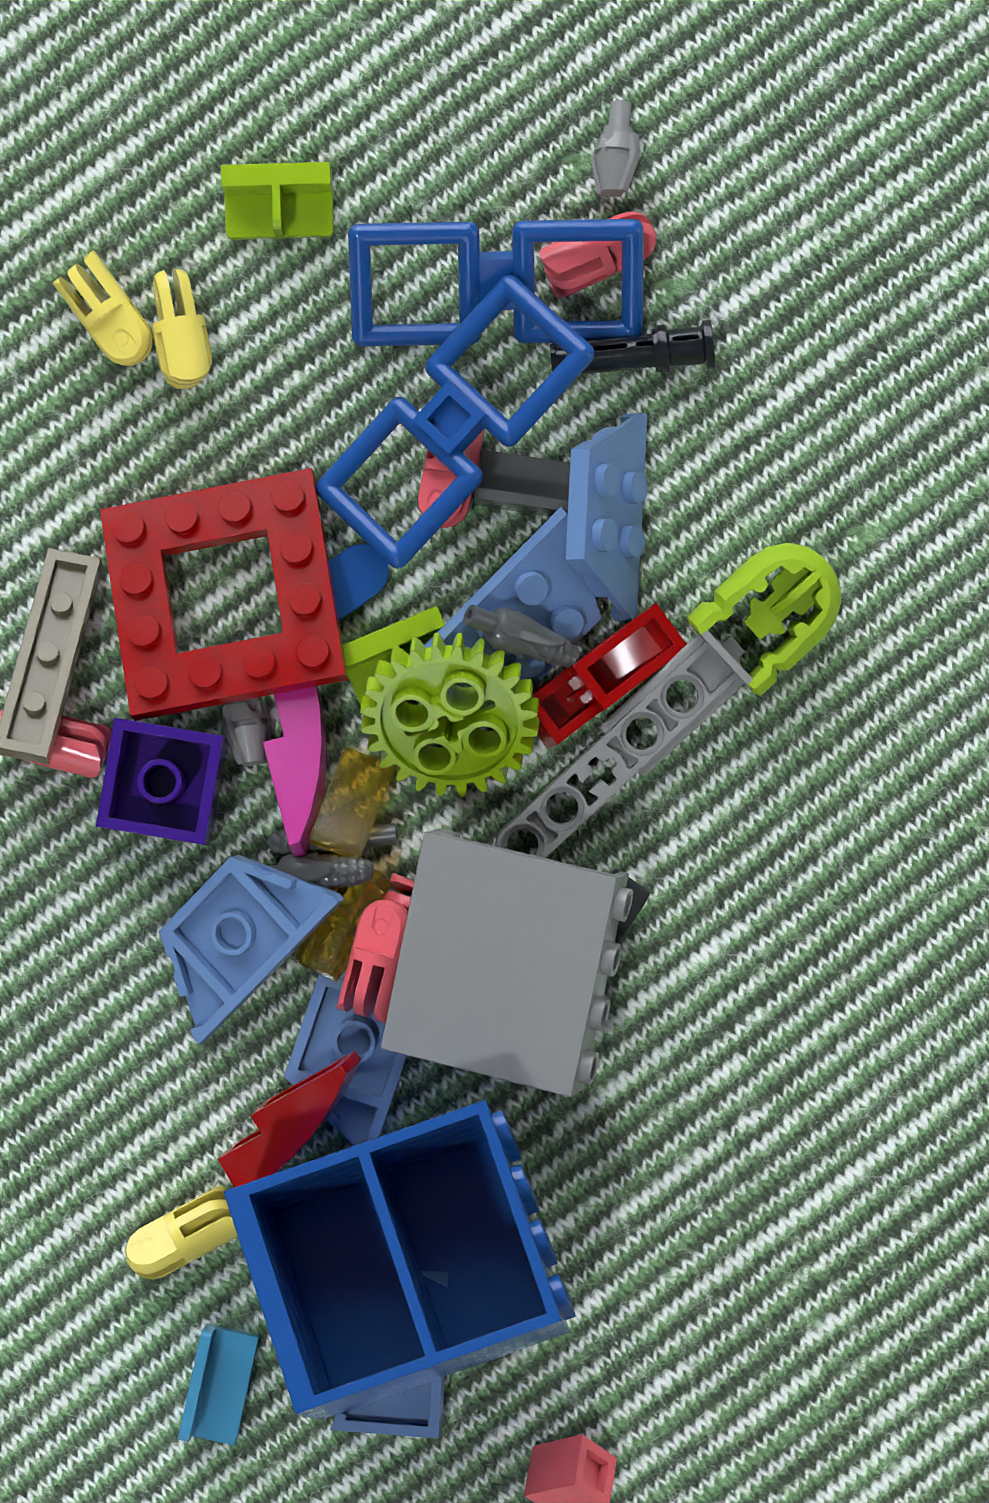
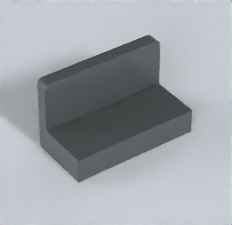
(522, 483)

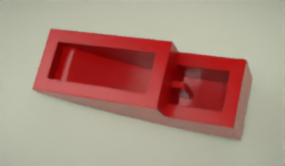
(605, 674)
(288, 1122)

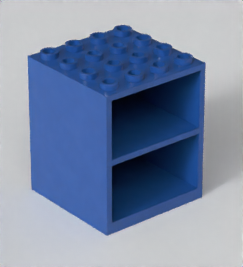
(344, 1252)

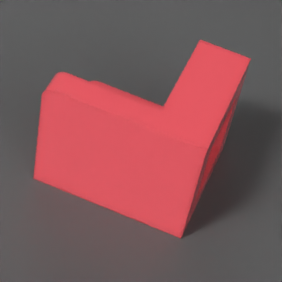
(570, 1472)

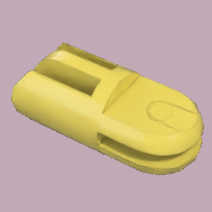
(113, 321)
(180, 340)
(181, 1236)

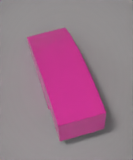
(299, 763)

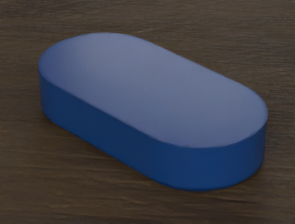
(357, 578)

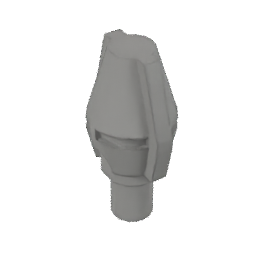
(616, 152)
(246, 728)

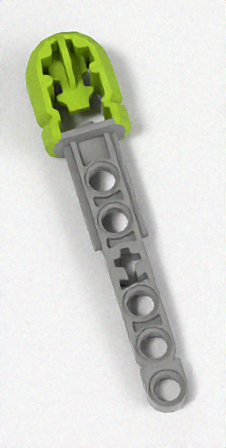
(712, 669)

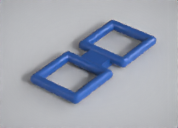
(483, 270)
(454, 421)

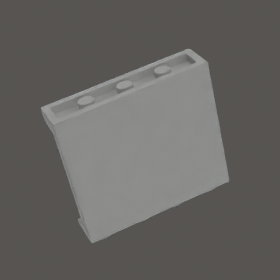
(506, 963)

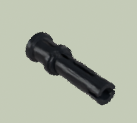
(659, 350)

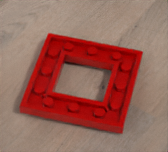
(146, 531)

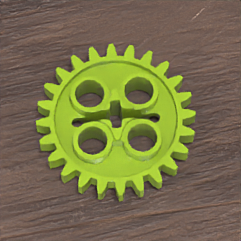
(449, 714)

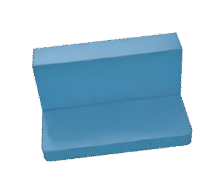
(219, 1384)

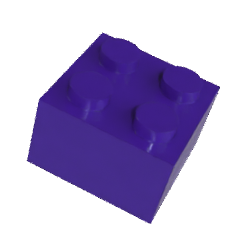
(162, 781)

